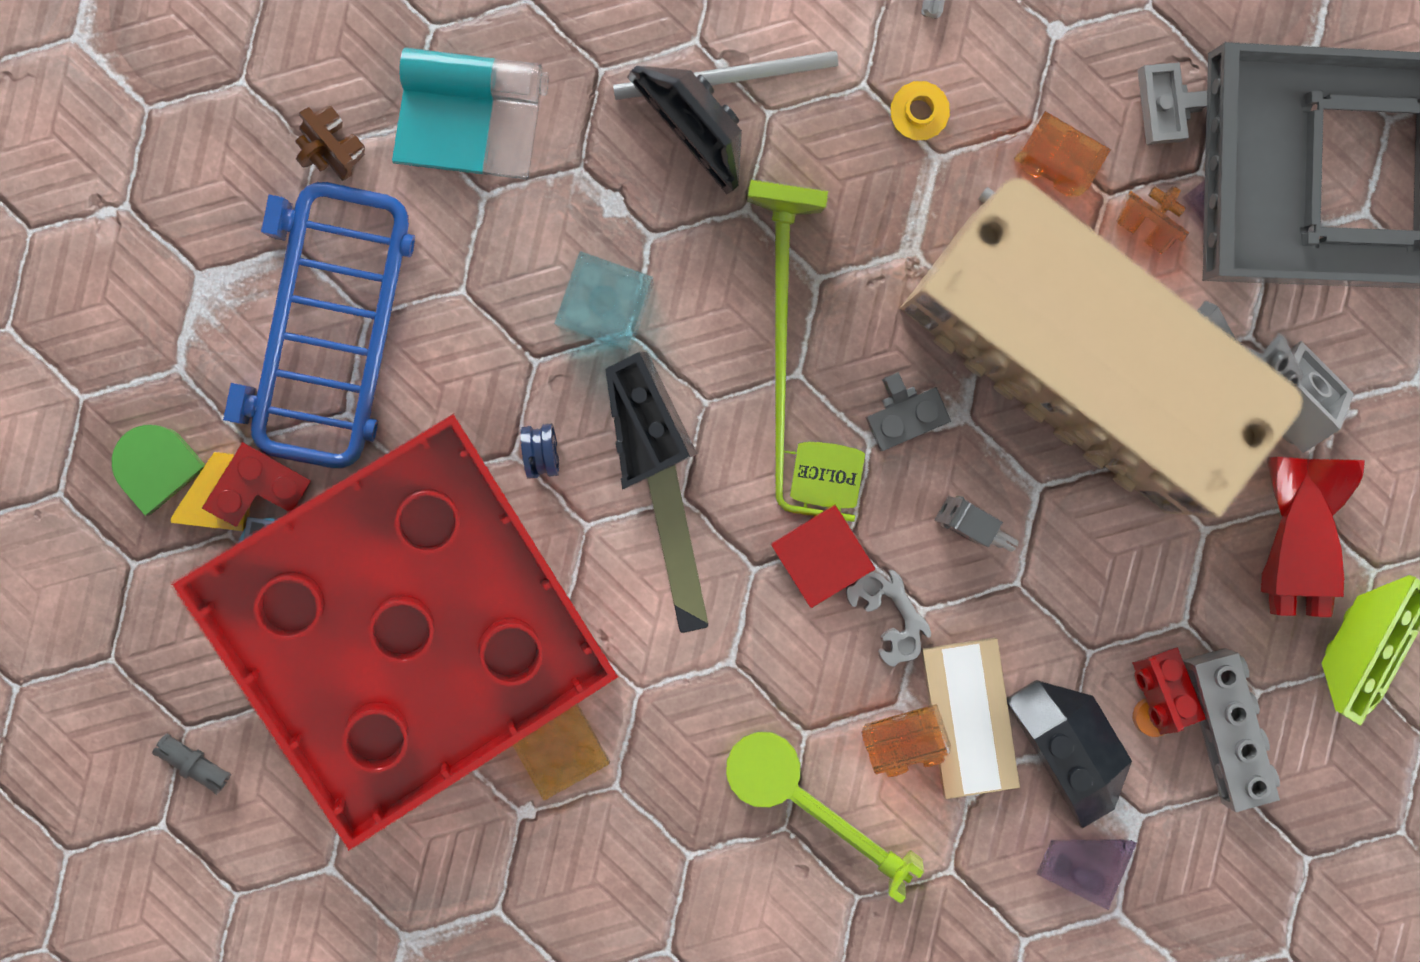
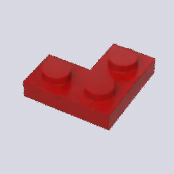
(251, 475)

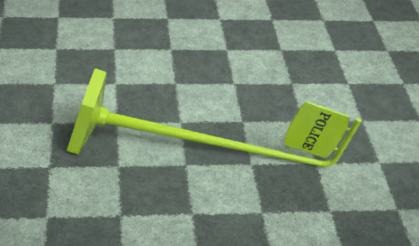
(822, 471)

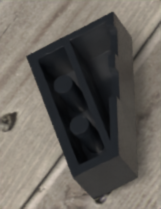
(645, 420)

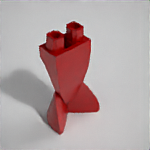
(1307, 547)

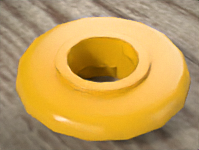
(907, 123)

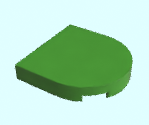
(153, 465)

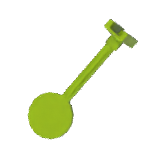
(766, 772)

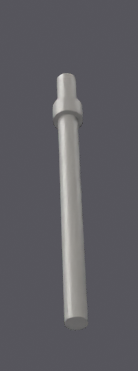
(749, 71)

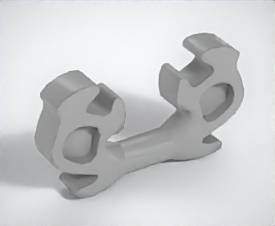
(904, 644)

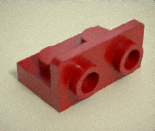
(1168, 691)

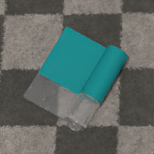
(468, 113)

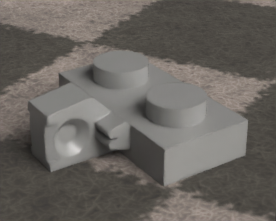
(1167, 103)

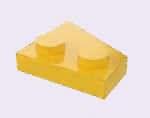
(190, 511)

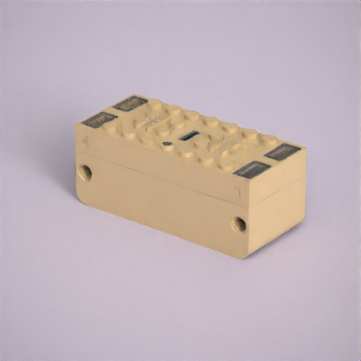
(1103, 353)

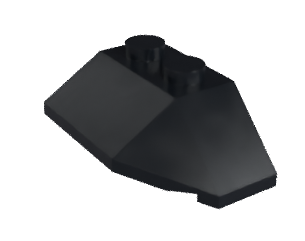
(695, 118)
(1074, 746)

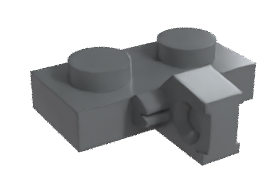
(906, 413)

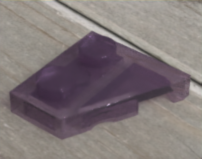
(1088, 867)

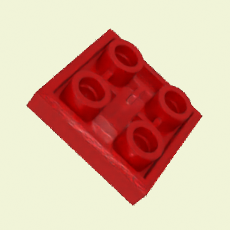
(823, 556)

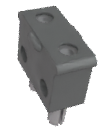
(973, 523)

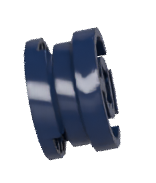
(539, 451)

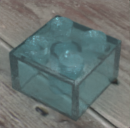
(604, 302)

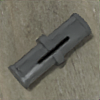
(191, 763)

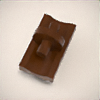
(321, 147)

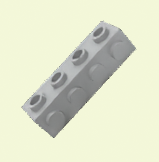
(1232, 730)

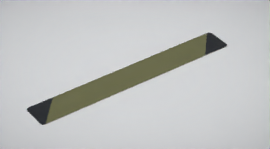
(678, 551)

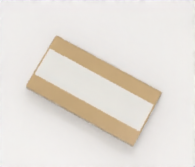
(972, 700)

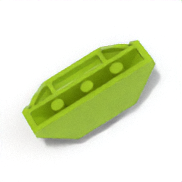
(1371, 646)

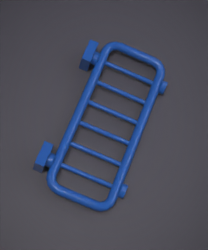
(277, 221)

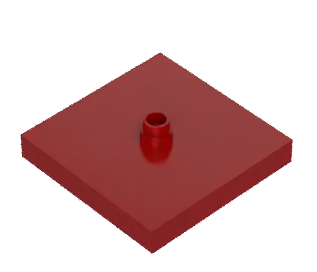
(396, 631)

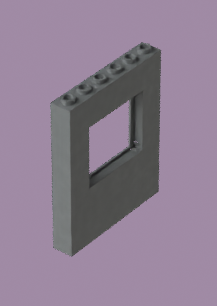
(1268, 165)

